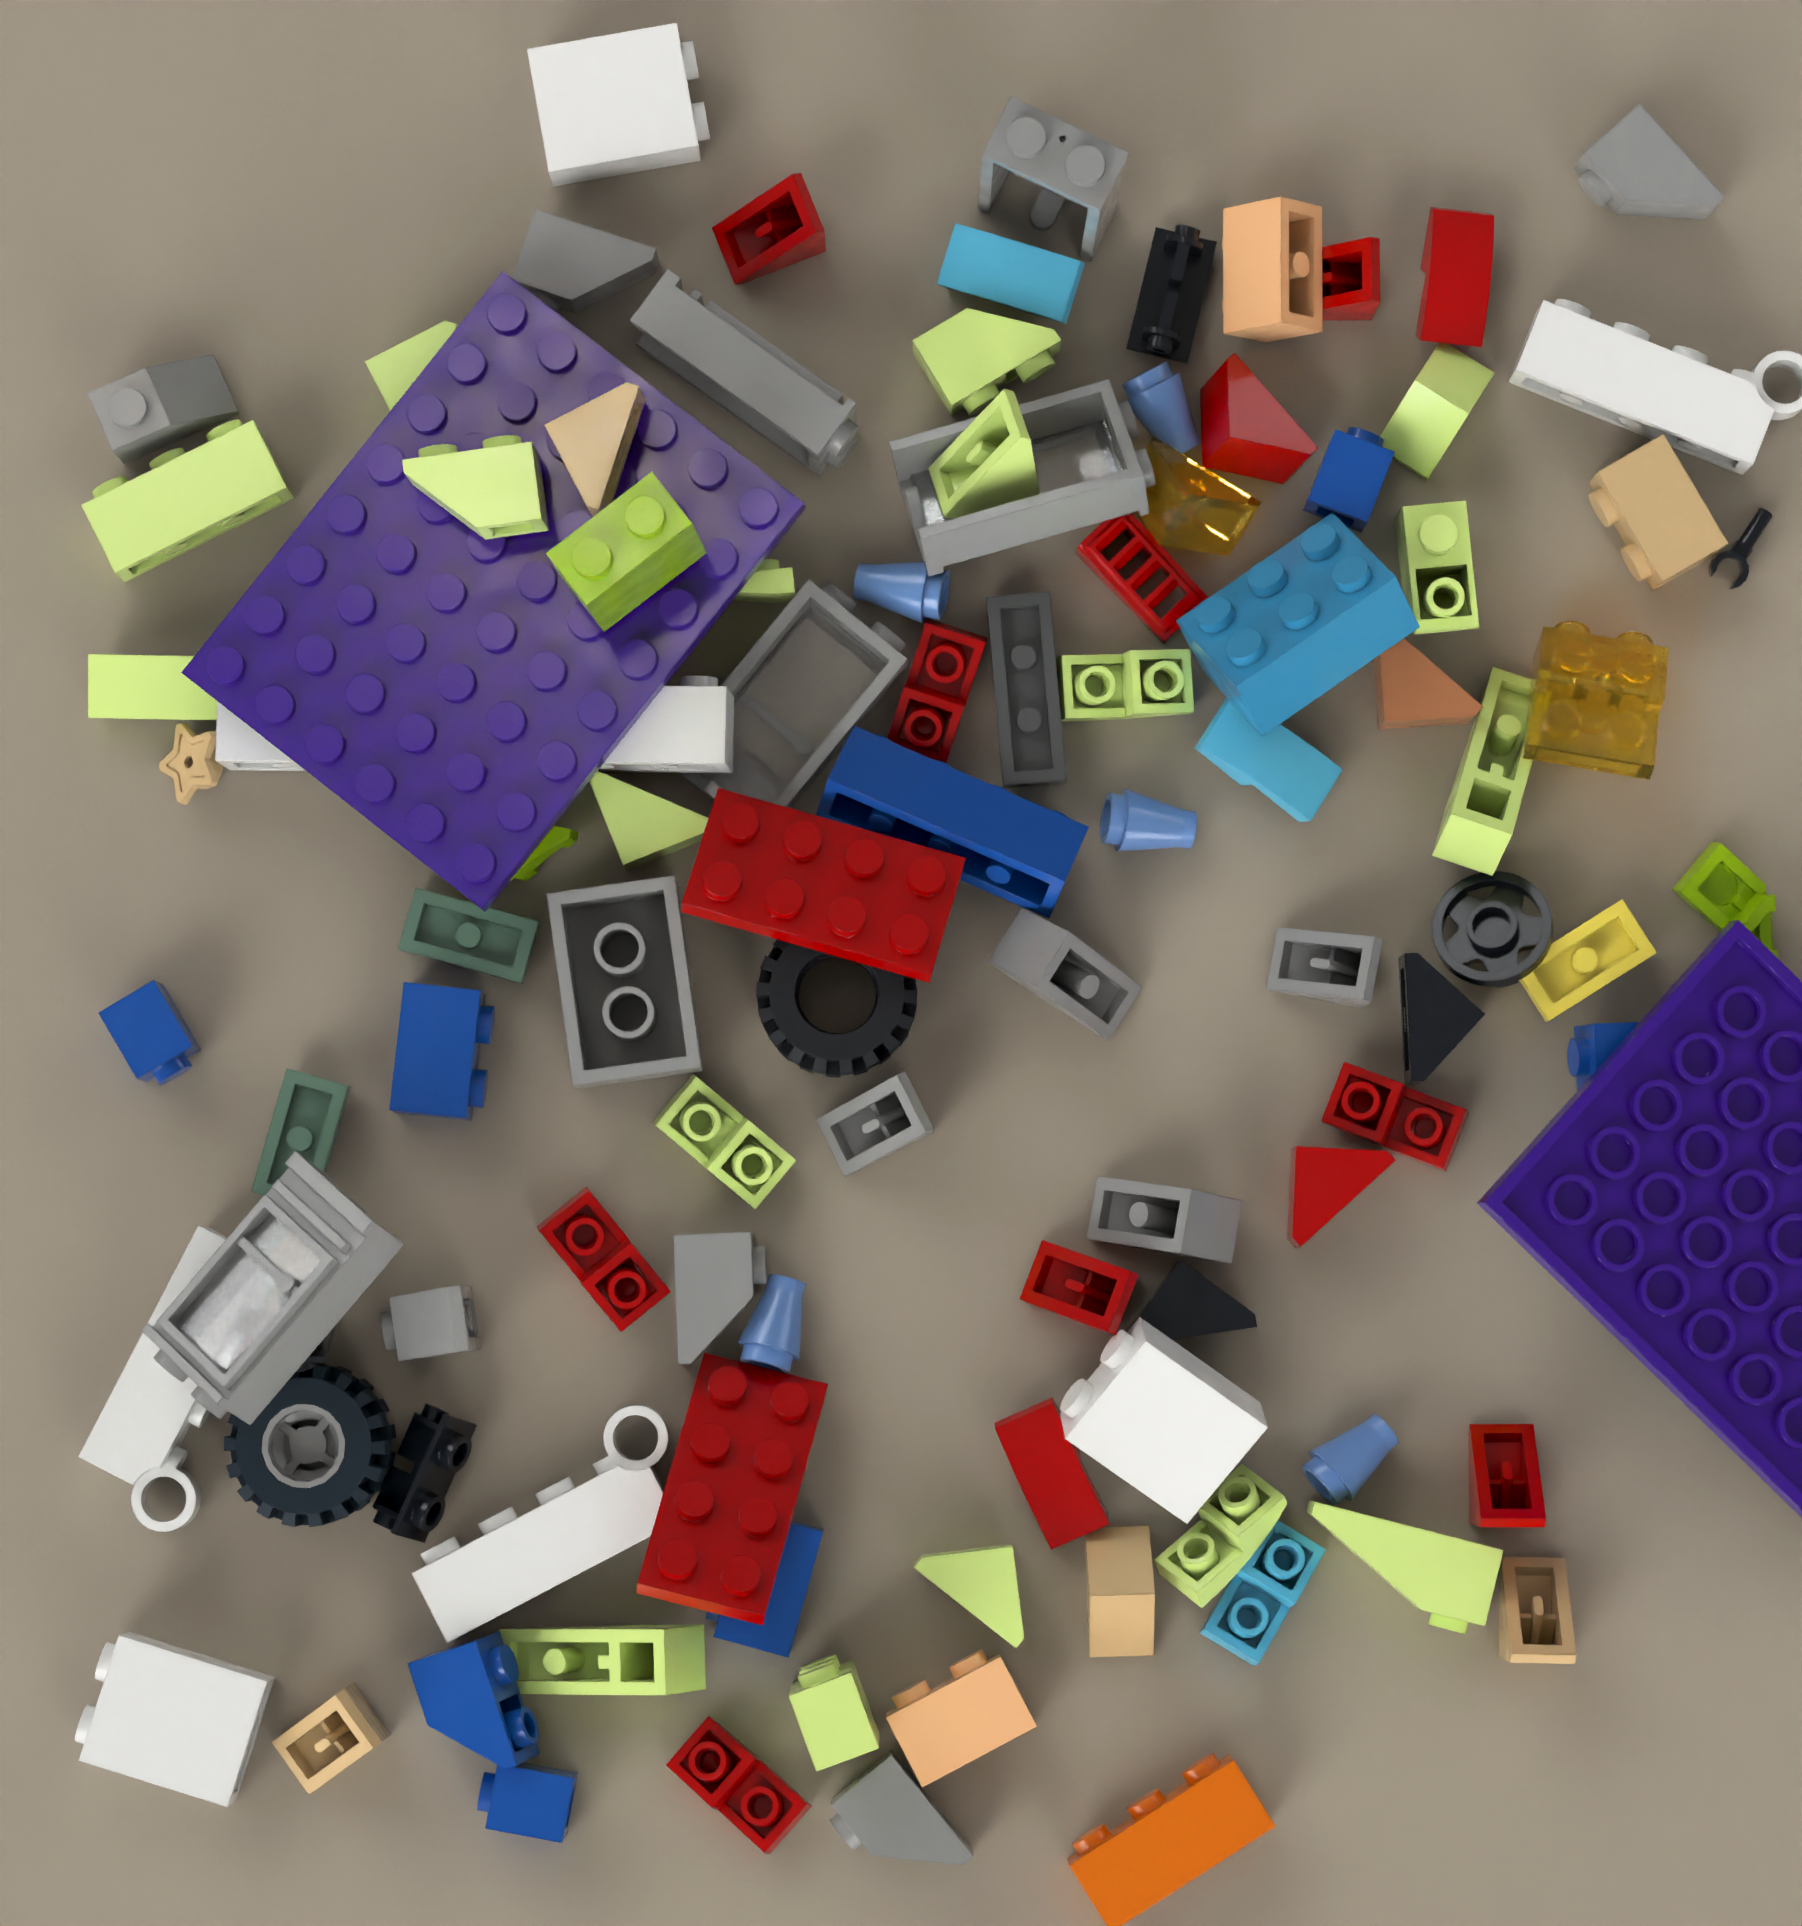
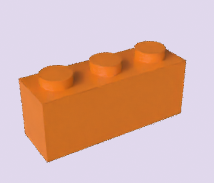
(1168, 1839)

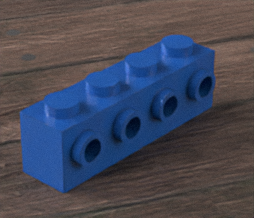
(1007, 841)

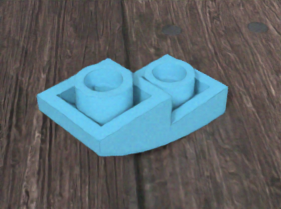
(1010, 273)
(1275, 763)
(1263, 1593)

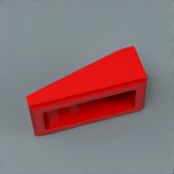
(1141, 539)

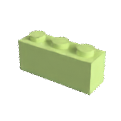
(186, 499)
(833, 1712)

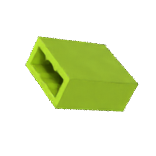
(627, 551)

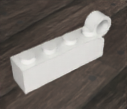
(1650, 388)
(152, 1410)
(549, 1544)

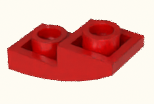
(1457, 277)
(937, 689)
(1395, 1116)
(603, 1259)
(1051, 1474)
(738, 1785)

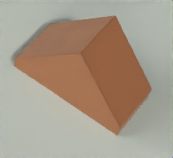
(1417, 692)

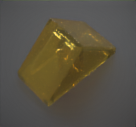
(1193, 505)

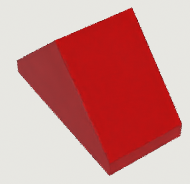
(771, 231)
(1351, 279)
(1248, 428)
(1325, 1183)
(1079, 1287)
(1504, 1476)

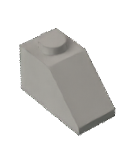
(1645, 173)
(578, 264)
(162, 405)
(1065, 973)
(1164, 1219)
(713, 1286)
(431, 1323)
(896, 1817)

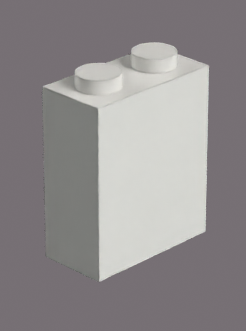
(617, 104)
(1161, 1419)
(174, 1717)

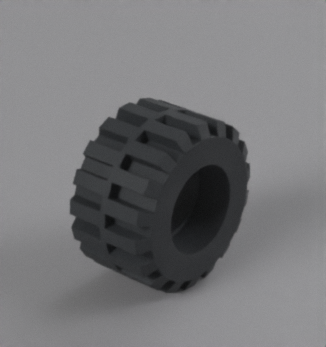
(824, 1051)

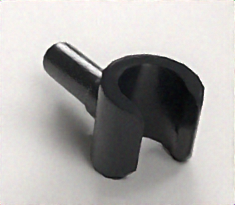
(1743, 547)

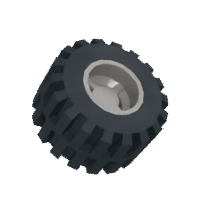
(313, 1448)

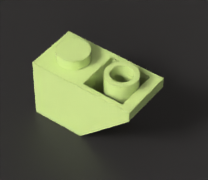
(979, 354)
(489, 488)
(1437, 566)

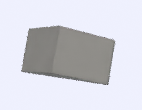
(1325, 966)
(875, 1124)

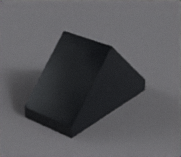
(1432, 1017)
(1193, 1306)

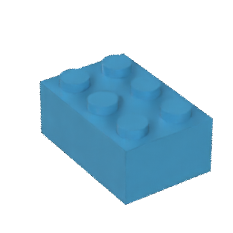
(1298, 623)

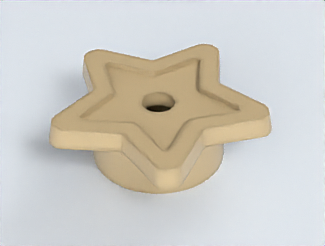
(191, 762)

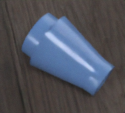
(1163, 407)
(903, 589)
(1142, 823)
(774, 1327)
(1347, 1461)

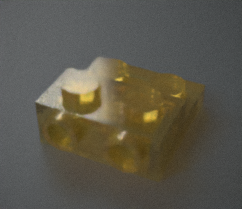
(1595, 700)

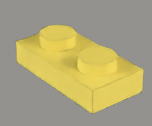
(1587, 960)

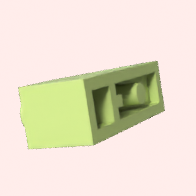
(1489, 778)
(1426, 1567)
(609, 1659)

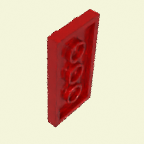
(823, 885)
(732, 1489)

